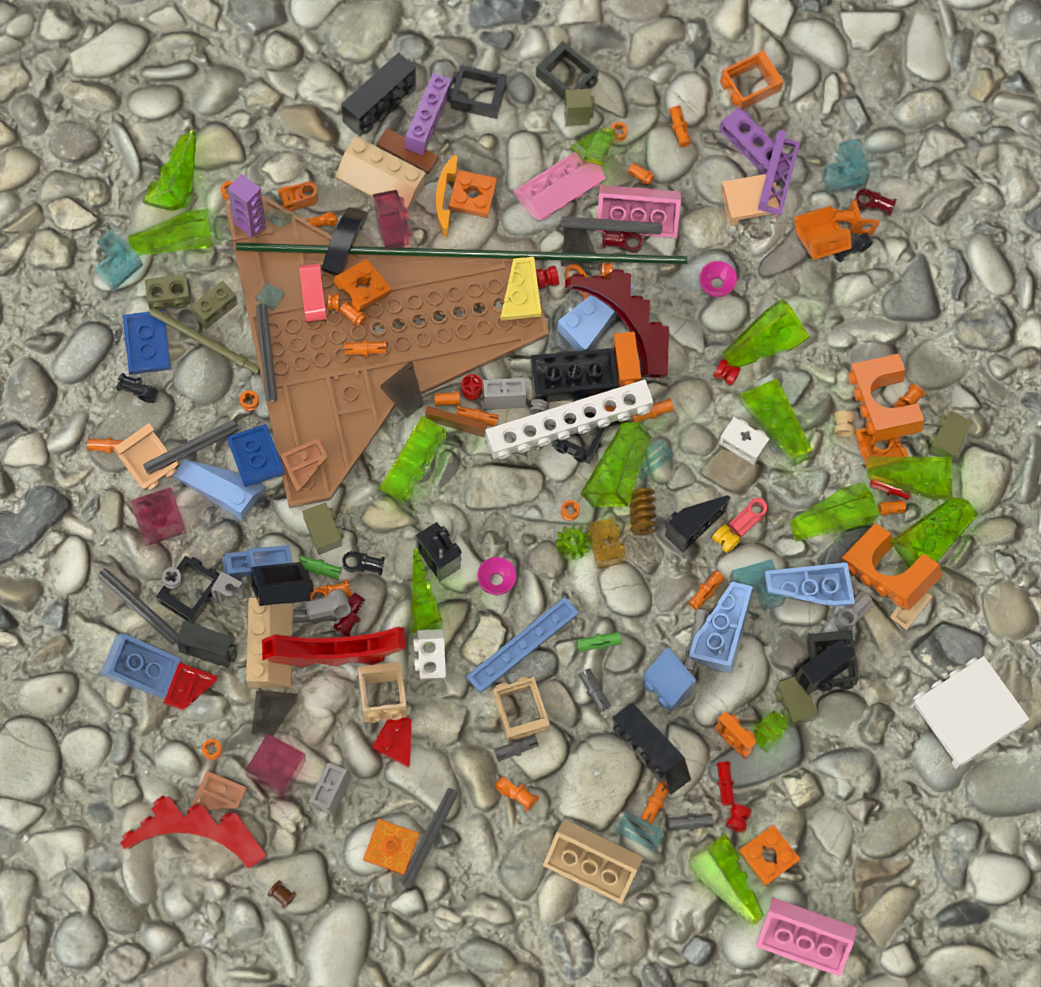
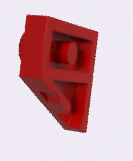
(187, 686)
(395, 740)

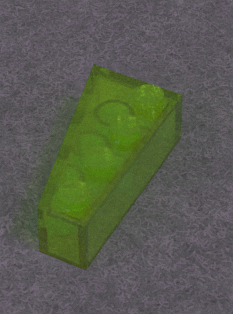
(935, 531)

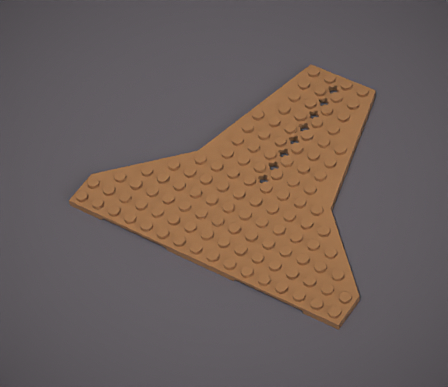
(341, 395)

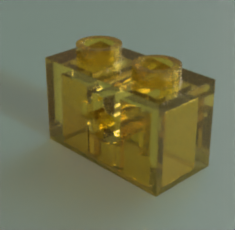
(606, 555)

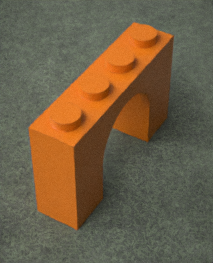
(883, 422)
(904, 588)

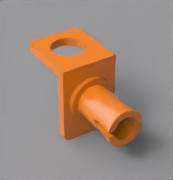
(854, 219)

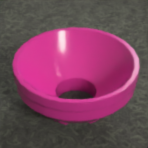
(718, 270)
(498, 566)

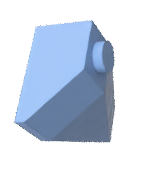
(220, 487)
(818, 584)
(721, 635)

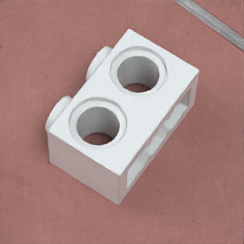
(432, 653)

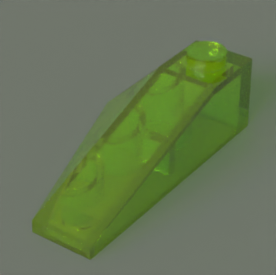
(596, 146)
(176, 176)
(179, 233)
(770, 333)
(919, 475)
(840, 511)
(424, 609)
(720, 871)

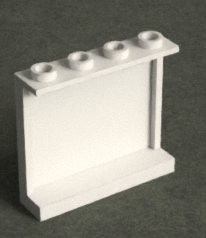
(970, 711)

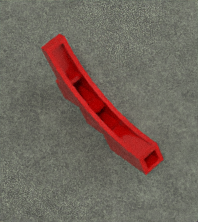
(361, 649)
(170, 820)

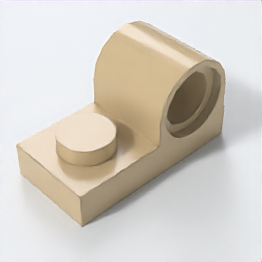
(906, 618)

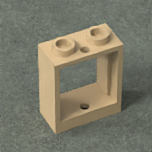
(378, 674)
(524, 730)

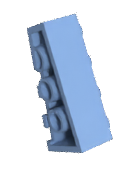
(586, 323)

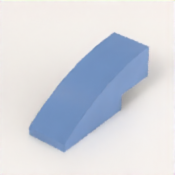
(240, 563)

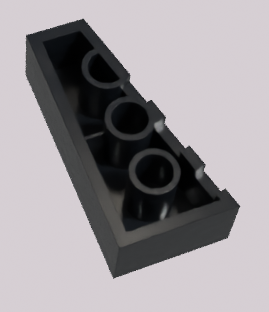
(652, 748)

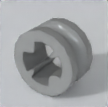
(538, 406)
(173, 571)

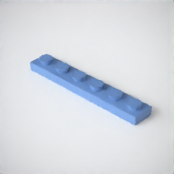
(522, 645)

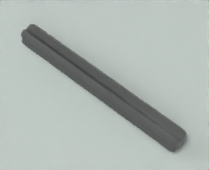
(611, 225)
(266, 352)
(190, 447)
(138, 605)
(429, 837)

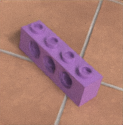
(428, 114)
(744, 142)
(246, 206)

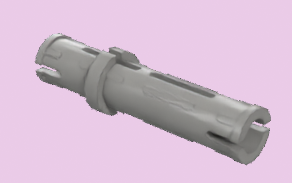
(700, 619)

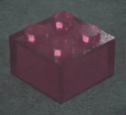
(392, 219)
(158, 516)
(275, 765)

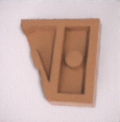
(303, 462)
(219, 793)

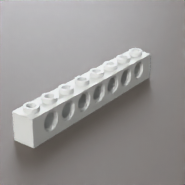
(576, 410)

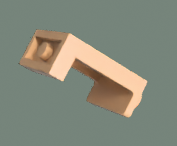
(743, 198)
(140, 449)

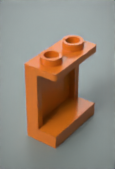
(821, 234)

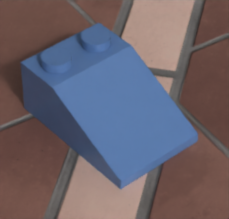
(140, 665)
(669, 680)

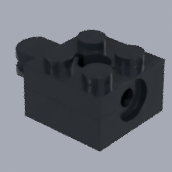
(438, 551)

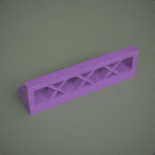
(774, 162)

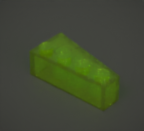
(776, 417)
(414, 459)
(618, 468)

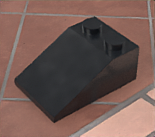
(694, 521)

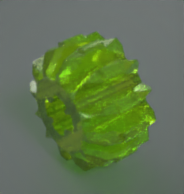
(566, 546)

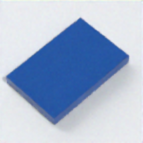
(146, 343)
(255, 455)

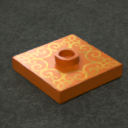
(391, 847)

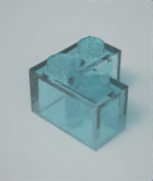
(850, 170)
(120, 260)
(754, 576)

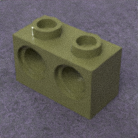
(167, 286)
(214, 304)

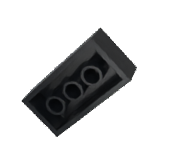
(379, 95)
(573, 374)

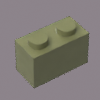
(578, 107)
(950, 436)
(322, 528)
(796, 703)

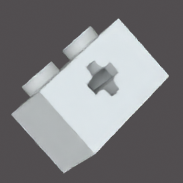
(751, 448)

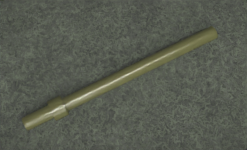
(240, 360)

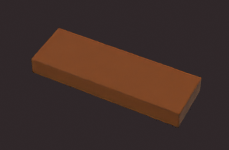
(395, 145)
(456, 421)

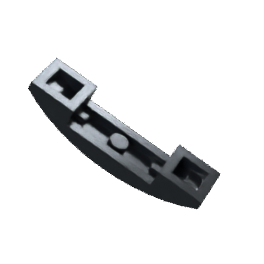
(343, 239)

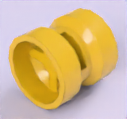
(726, 538)

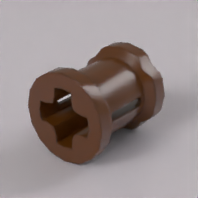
(281, 894)

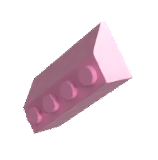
(558, 186)
(641, 206)
(806, 937)

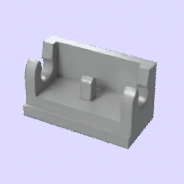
(504, 393)
(227, 587)
(330, 789)

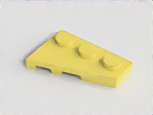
(522, 291)

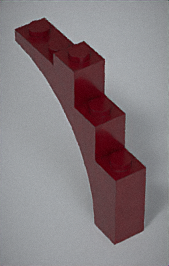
(615, 291)

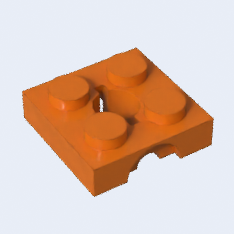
(468, 182)
(361, 274)
(866, 443)
(739, 739)
(770, 840)

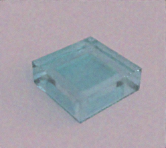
(279, 217)
(270, 296)

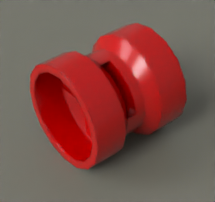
(547, 277)
(723, 369)
(473, 383)
(738, 818)

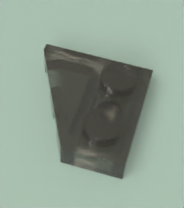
(578, 242)
(404, 390)
(271, 711)

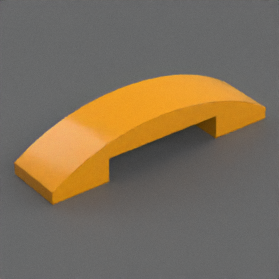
(448, 174)

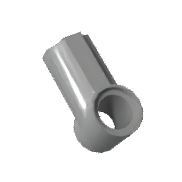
(334, 604)
(854, 612)

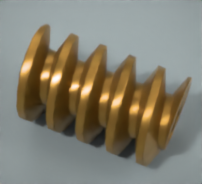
(641, 511)

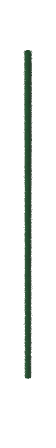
(464, 253)

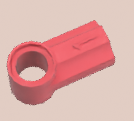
(747, 518)

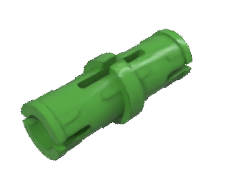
(320, 567)
(599, 641)

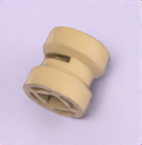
(844, 423)

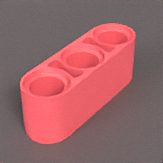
(312, 292)

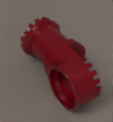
(876, 201)
(621, 240)
(347, 623)

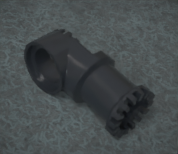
(858, 245)
(135, 386)
(365, 563)

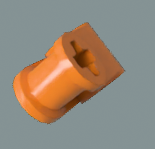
(297, 197)

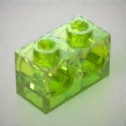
(770, 730)

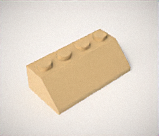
(377, 171)
(262, 623)
(592, 861)

